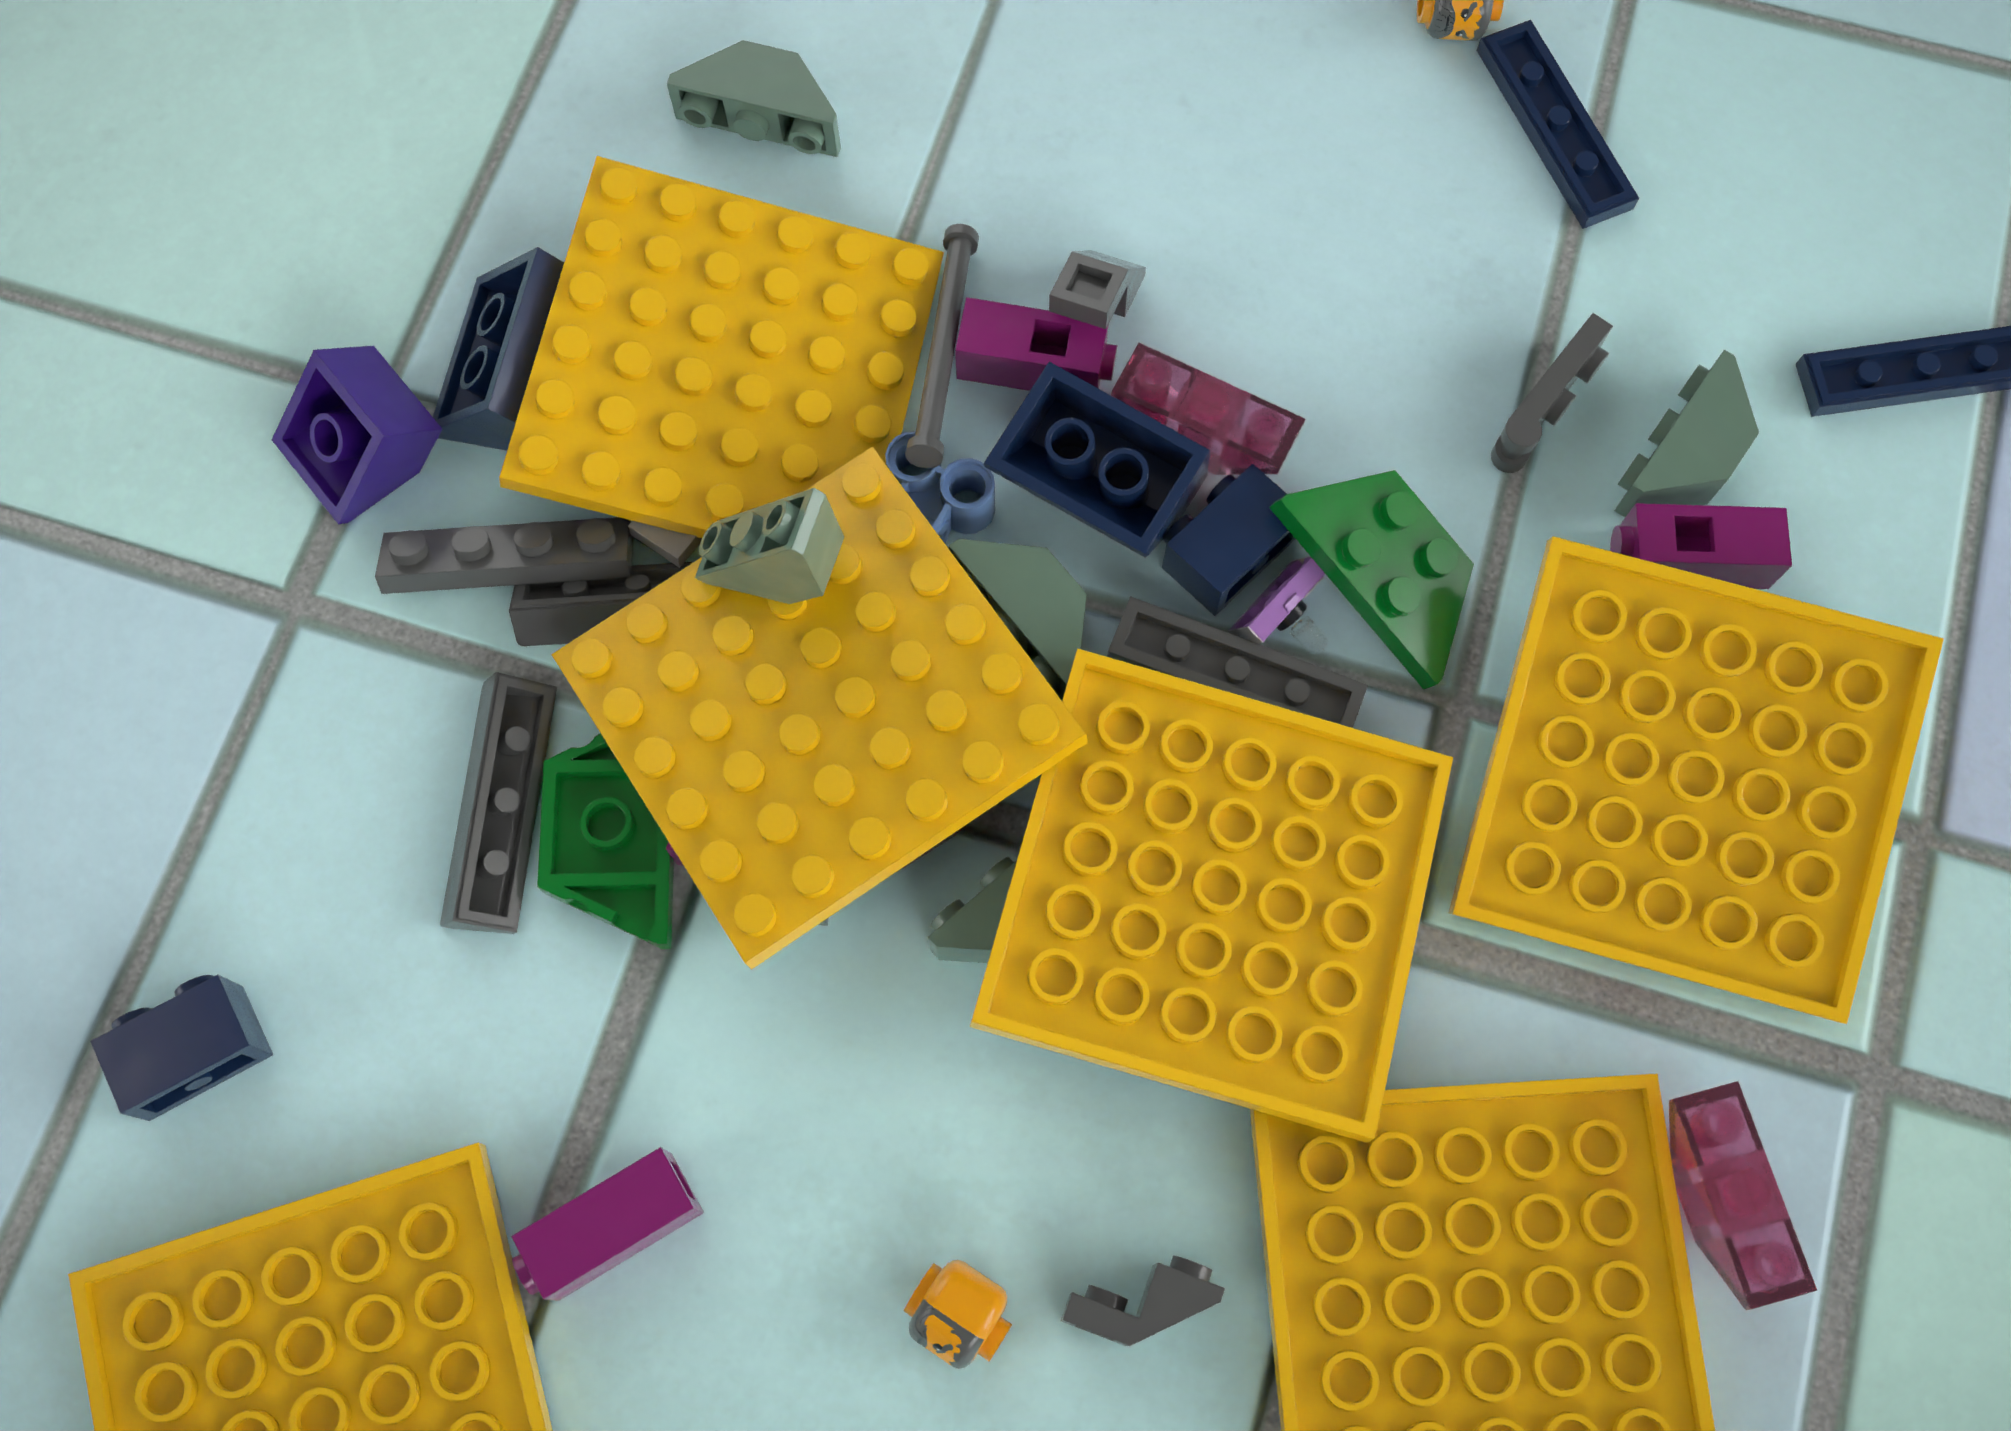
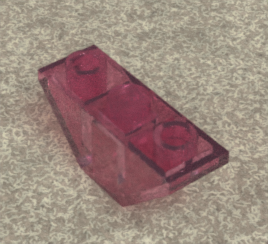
(1210, 412)
(1734, 1198)

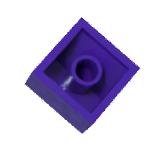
(354, 430)

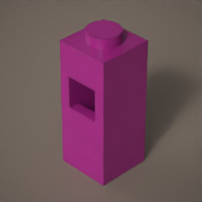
(1014, 344)
(1714, 541)
(604, 1226)

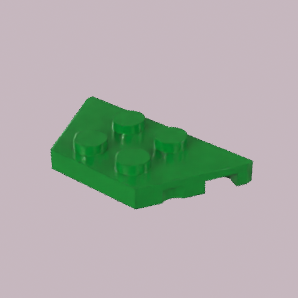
(1387, 563)
(604, 845)

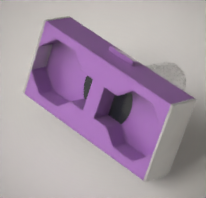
(1283, 605)

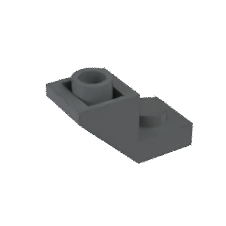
(1095, 287)
(1168, 1298)

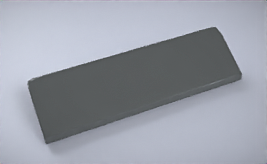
(568, 609)
(499, 805)

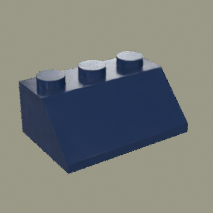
(497, 350)
(1100, 460)

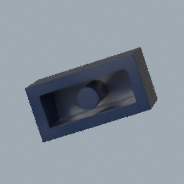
(1227, 540)
(180, 1047)

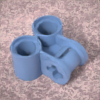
(937, 486)

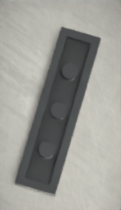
(504, 555)
(1224, 661)

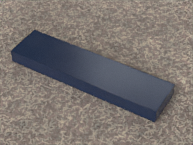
(1557, 124)
(1906, 371)

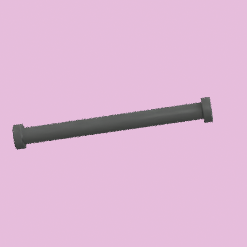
(925, 447)

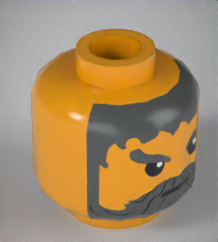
(1458, 18)
(958, 1314)

